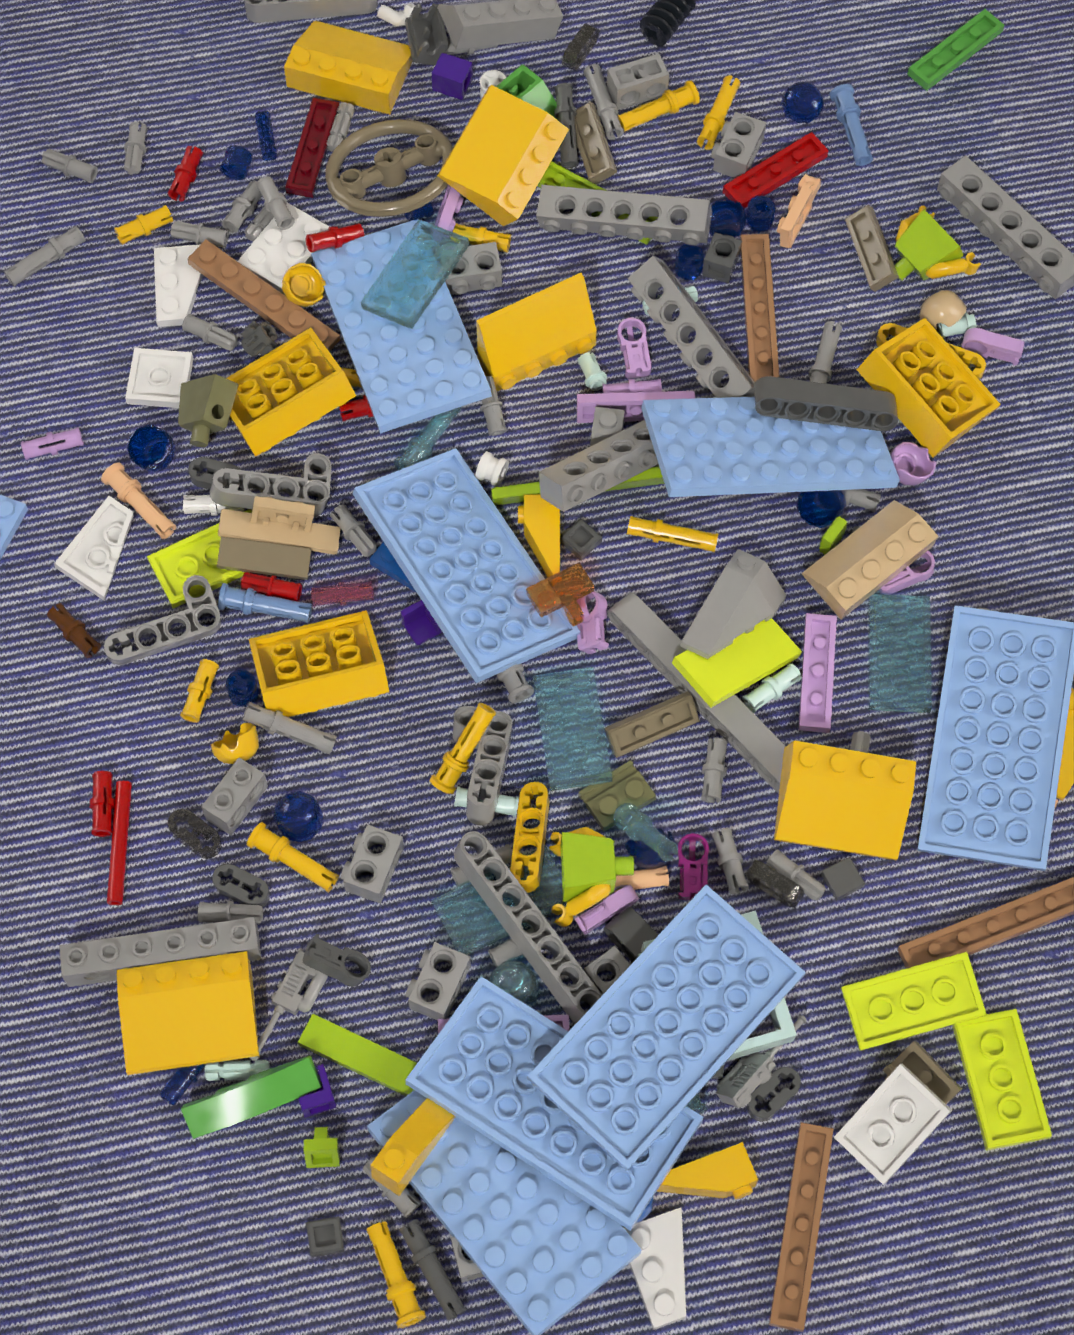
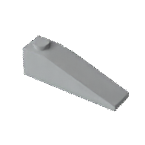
(739, 601)

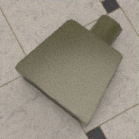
(206, 406)

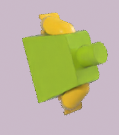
(929, 249)
(587, 870)

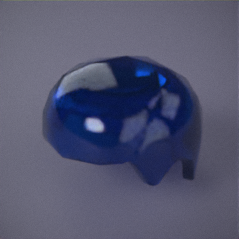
(802, 102)
(727, 218)
(151, 448)
(821, 507)
(298, 816)
(643, 855)

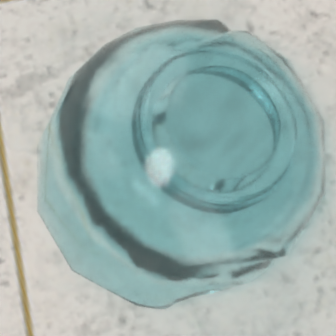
(518, 981)

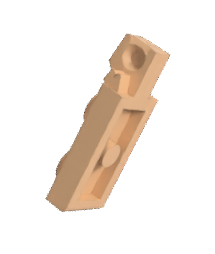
(798, 210)

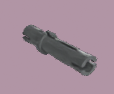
(565, 114)
(426, 1258)

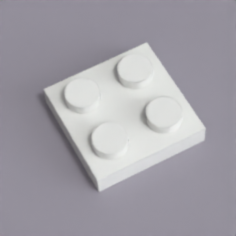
(158, 377)

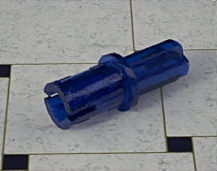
(180, 1083)

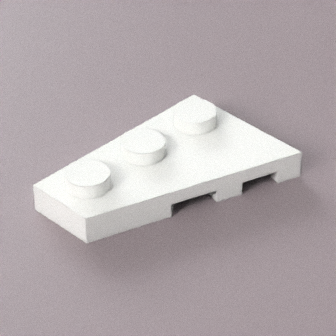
(174, 284)
(97, 548)
(660, 1267)

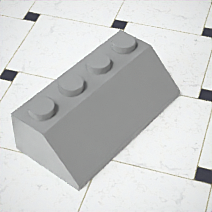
(500, 21)

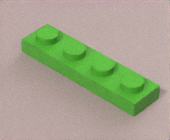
(955, 49)

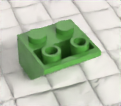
(529, 88)

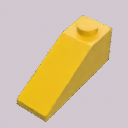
(542, 531)
(410, 1146)
(715, 1175)

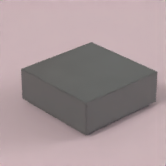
(580, 539)
(843, 878)
(325, 1237)

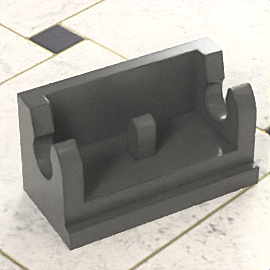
(426, 35)

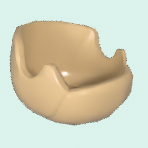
(943, 308)

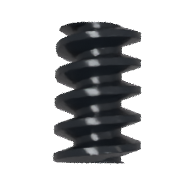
(664, 19)

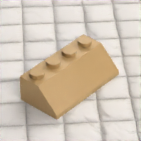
(870, 557)

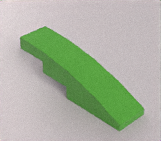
(251, 1097)

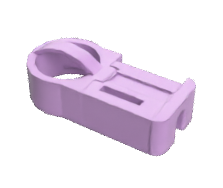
(993, 345)
(635, 352)
(910, 576)
(592, 628)
(607, 908)

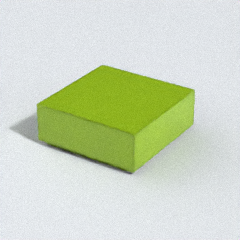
(833, 535)

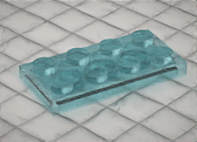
(415, 274)
(899, 653)
(572, 729)
(473, 924)

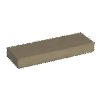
(593, 144)
(871, 248)
(264, 558)
(652, 724)

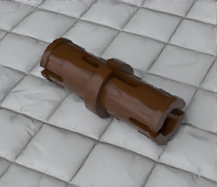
(73, 630)

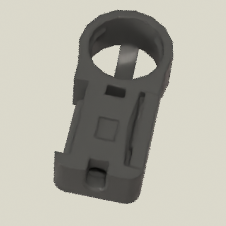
(331, 961)

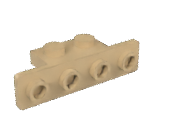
(281, 524)

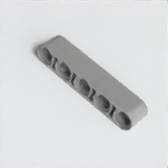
(284, 10)

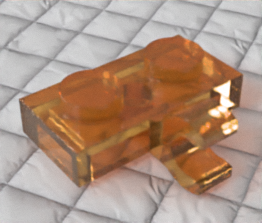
(562, 592)

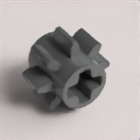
(259, 338)

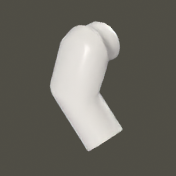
(394, 17)

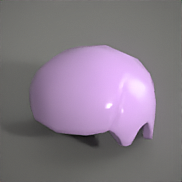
(912, 463)

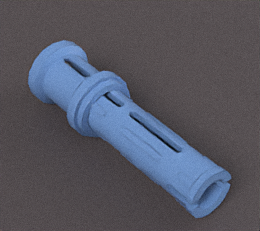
(848, 114)
(251, 602)

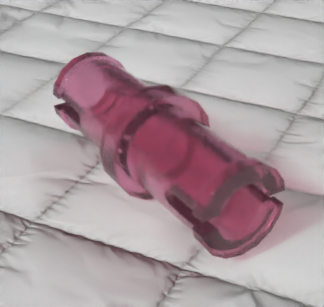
(342, 593)

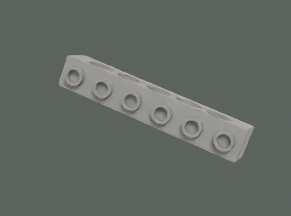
(612, 204)
(1006, 213)
(645, 283)
(598, 467)
(99, 959)

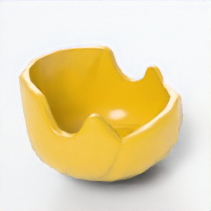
(303, 285)
(235, 746)

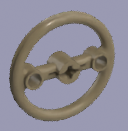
(388, 168)

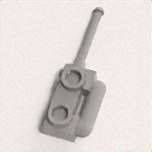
(288, 993)
(748, 1074)

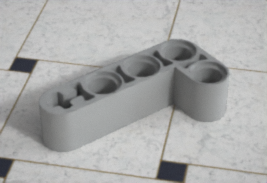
(271, 484)
(161, 627)
(488, 764)

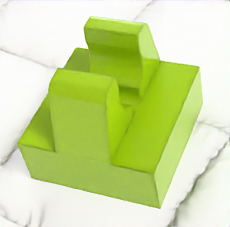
(321, 1150)

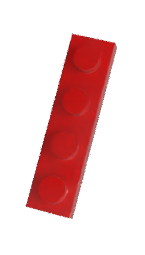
(776, 170)

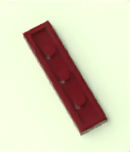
(312, 148)

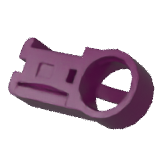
(694, 873)

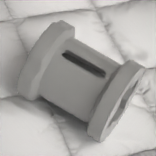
(516, 684)

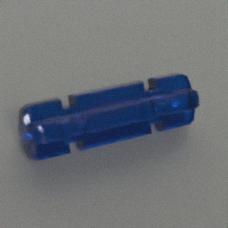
(266, 135)

